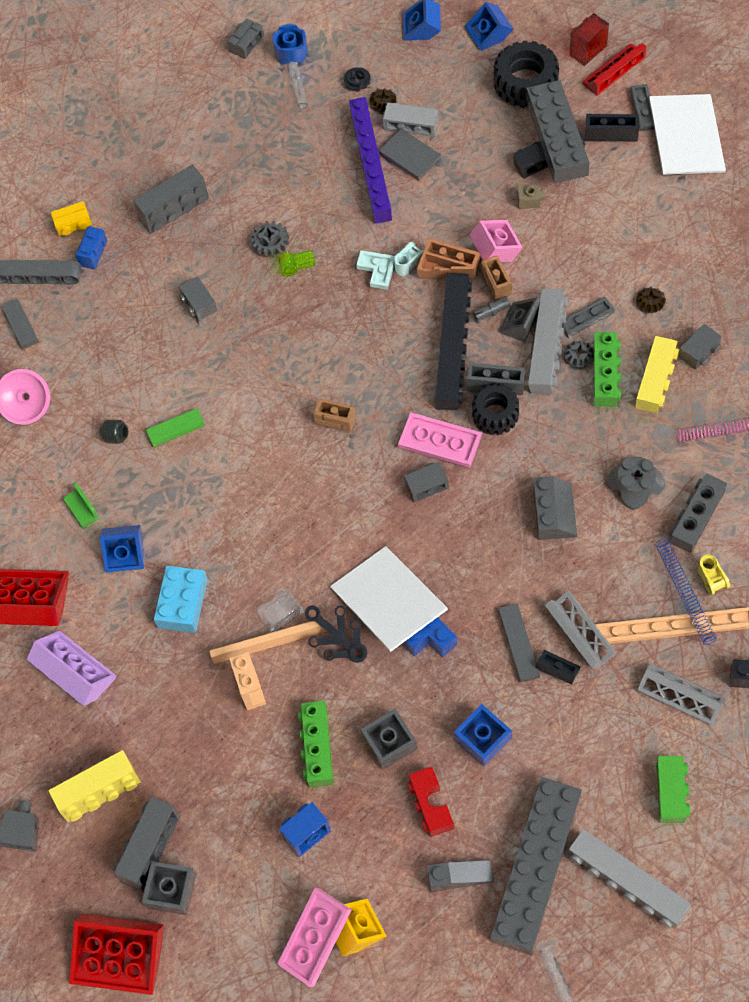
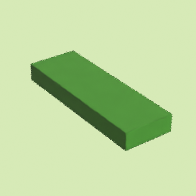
(175, 427)

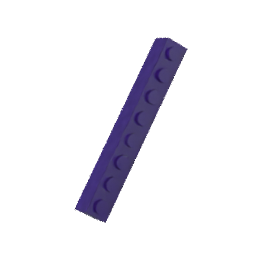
(370, 160)

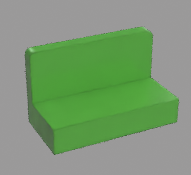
(81, 507)

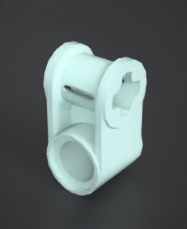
(407, 259)

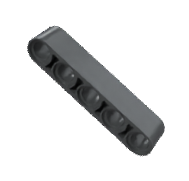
(39, 272)

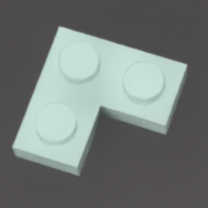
(381, 266)

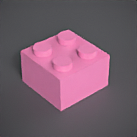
(496, 239)

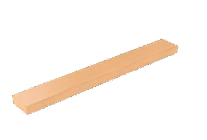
(674, 625)

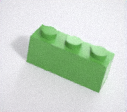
(672, 789)

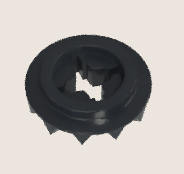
(363, 75)

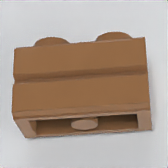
(496, 277)
(335, 415)

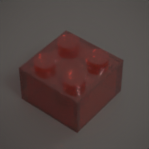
(588, 39)

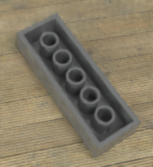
(557, 131)

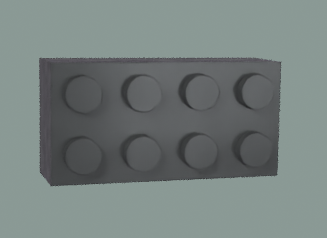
(171, 199)
(147, 843)

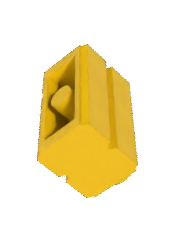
(71, 218)

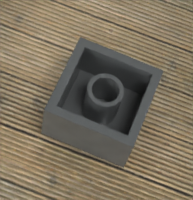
(389, 739)
(169, 888)

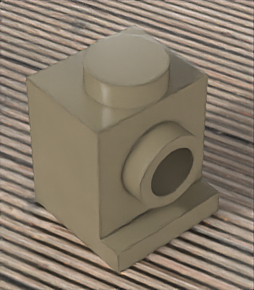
(529, 196)

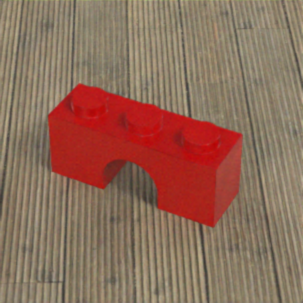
(436, 819)

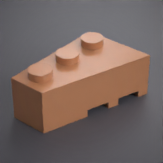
(446, 258)

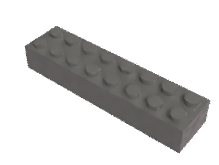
(536, 866)

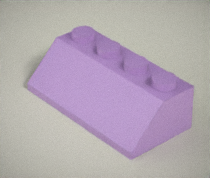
(70, 667)

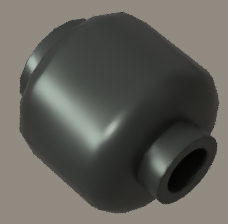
(114, 431)

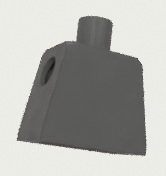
(20, 828)

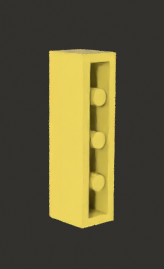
(656, 374)

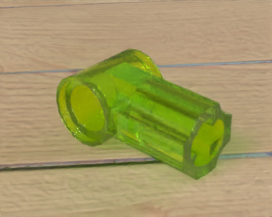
(291, 263)

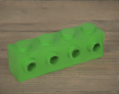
(605, 369)
(317, 744)

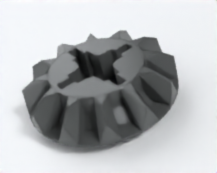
(584, 359)

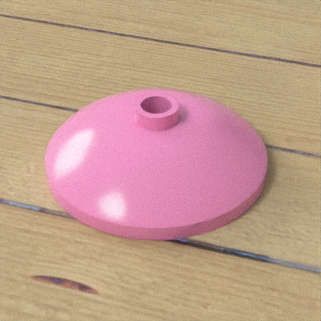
(12, 400)

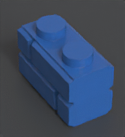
(91, 247)

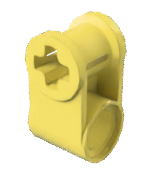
(713, 578)

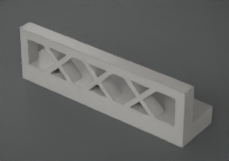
(574, 633)
(682, 686)

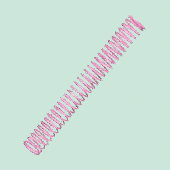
(679, 437)

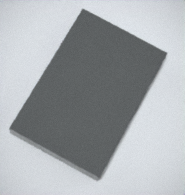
(410, 154)

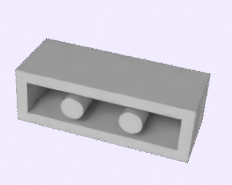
(411, 119)

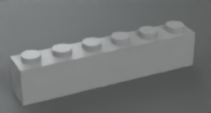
(547, 341)
(628, 879)

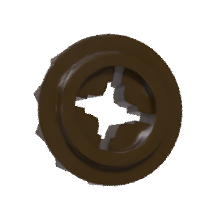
(375, 99)
(644, 303)

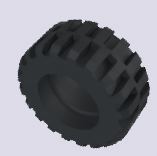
(520, 57)

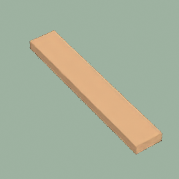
(266, 641)

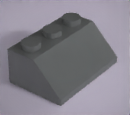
(554, 508)

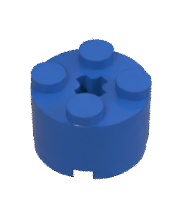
(290, 44)

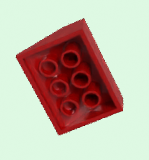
(32, 597)
(115, 953)

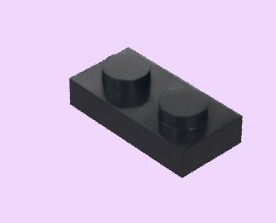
(558, 667)

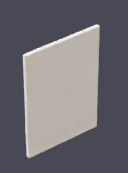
(687, 134)
(388, 598)

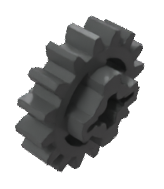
(261, 242)

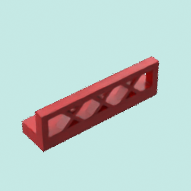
(617, 70)

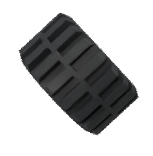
(495, 396)

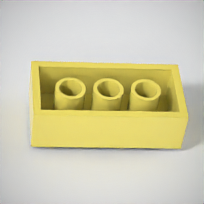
(94, 786)

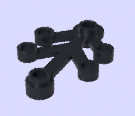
(338, 636)

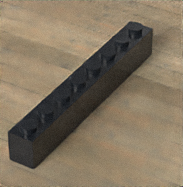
(452, 342)

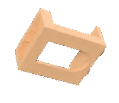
(247, 681)

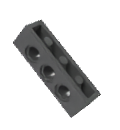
(707, 486)

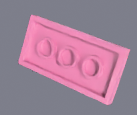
(440, 440)
(314, 937)

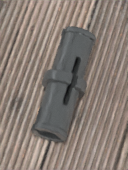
(491, 308)

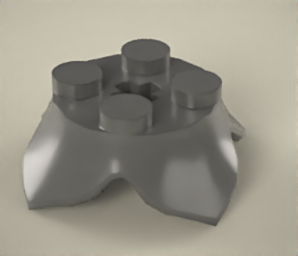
(636, 492)

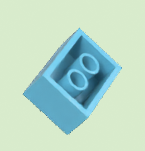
(180, 599)

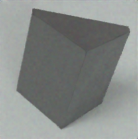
(521, 319)

